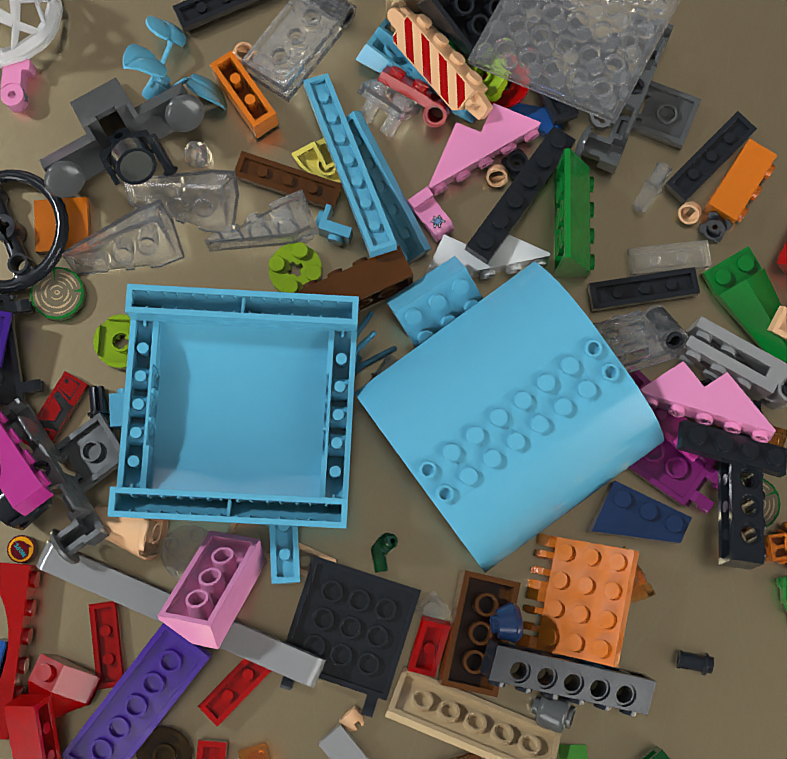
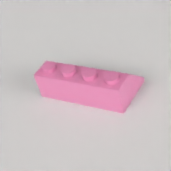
(213, 588)

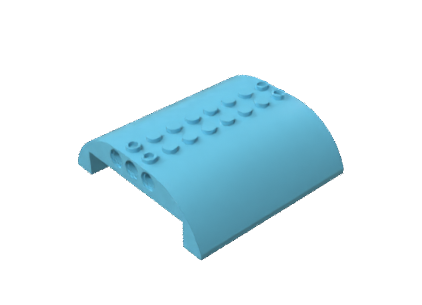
(237, 407)
(512, 414)

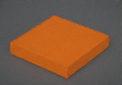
(44, 222)

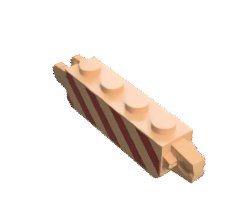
(439, 62)

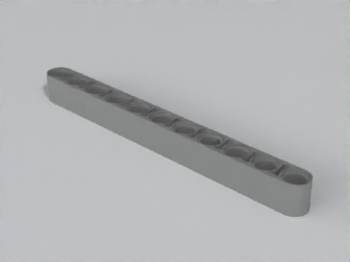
(150, 599)

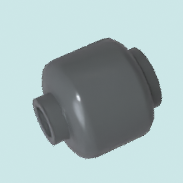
(553, 713)

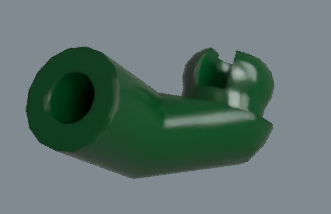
(381, 549)

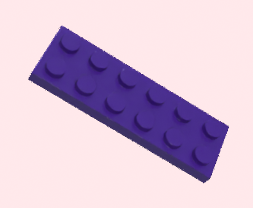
(139, 698)

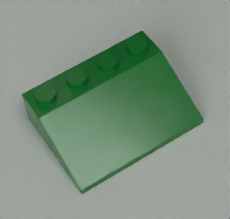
(573, 217)

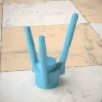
(359, 366)

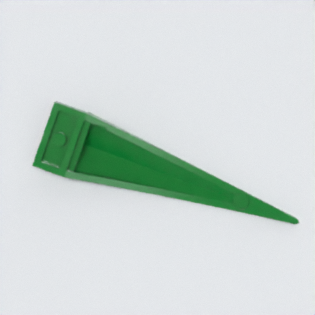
(748, 297)

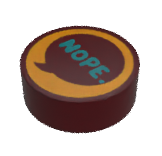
(22, 549)

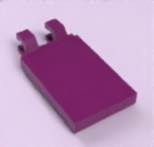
(677, 476)

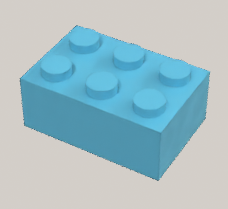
(434, 300)

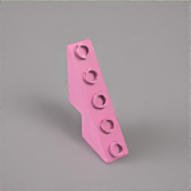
(475, 149)
(717, 403)

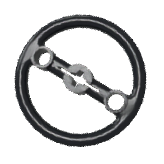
(13, 234)

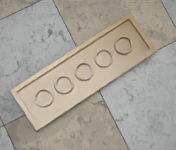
(468, 720)

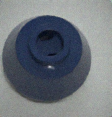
(507, 623)

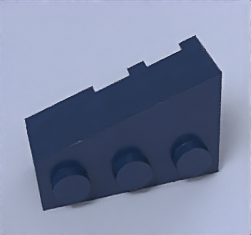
(637, 516)

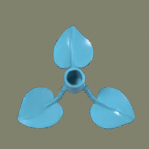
(144, 60)

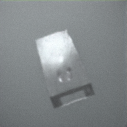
(668, 257)

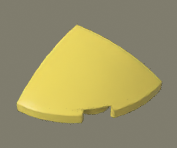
(317, 160)

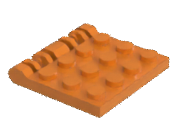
(583, 600)

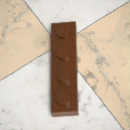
(287, 180)

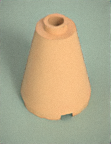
(134, 534)

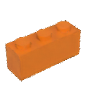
(244, 94)
(742, 182)

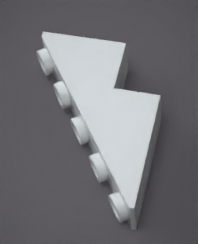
(510, 257)

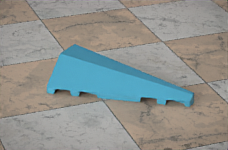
(382, 51)

